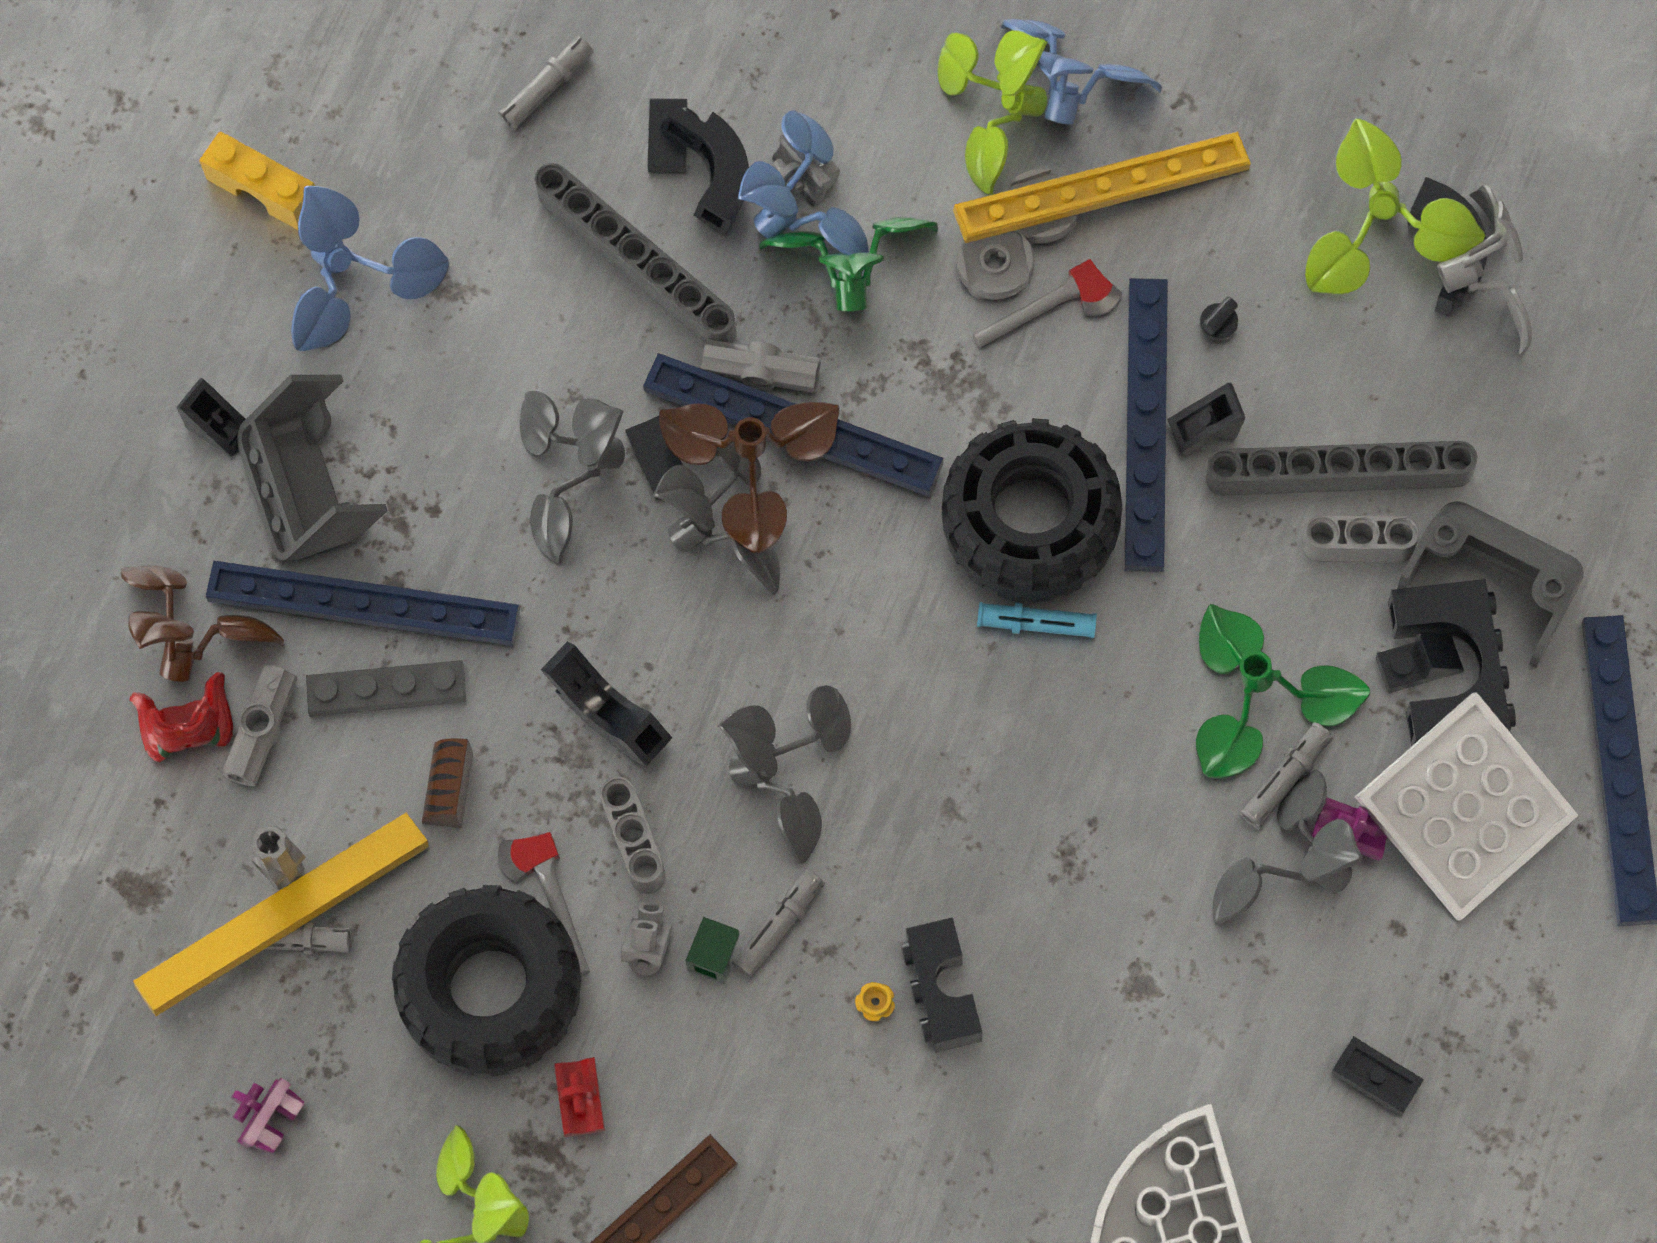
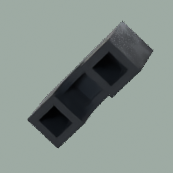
(948, 1020)

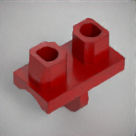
(579, 1097)

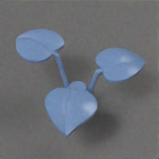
(1063, 94)
(767, 188)
(322, 225)

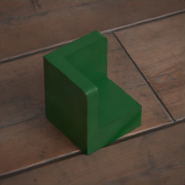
(712, 950)

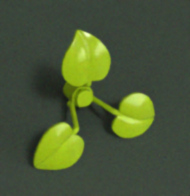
(1016, 61)
(1368, 158)
(496, 1206)

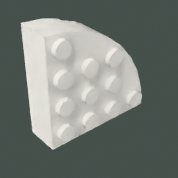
(1174, 1189)

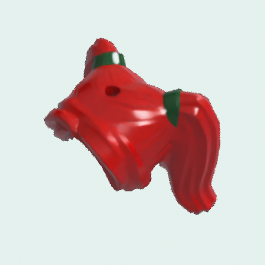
(185, 725)

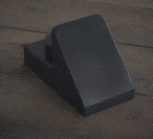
(1207, 419)
(1420, 662)

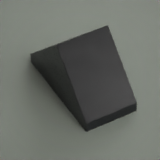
(211, 417)

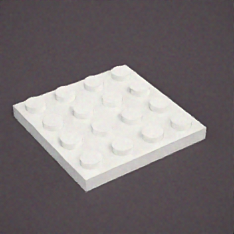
(1466, 806)

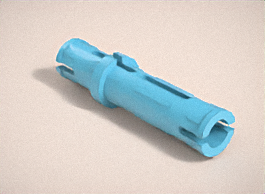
(989, 615)

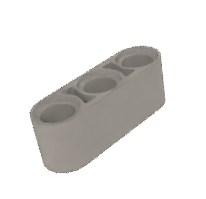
(1376, 528)
(628, 817)

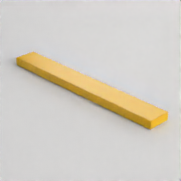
(1101, 187)
(280, 914)

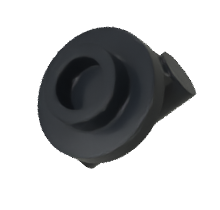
(1220, 320)

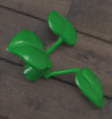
(850, 284)
(1235, 640)

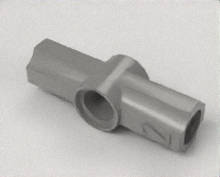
(761, 365)
(251, 747)
(277, 857)

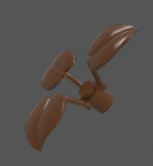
(697, 431)
(179, 651)

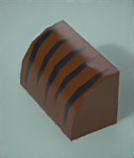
(448, 783)

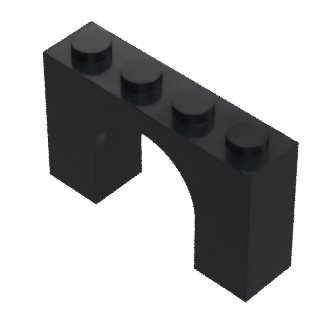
(1466, 614)

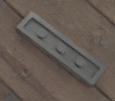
(386, 688)

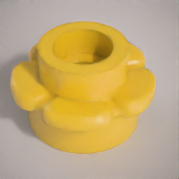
(882, 993)

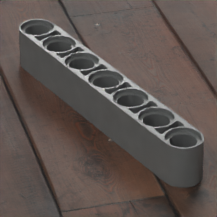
(628, 240)
(1355, 456)

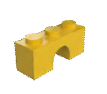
(241, 168)

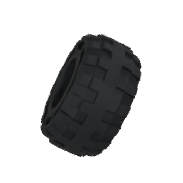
(1031, 562)
(473, 924)

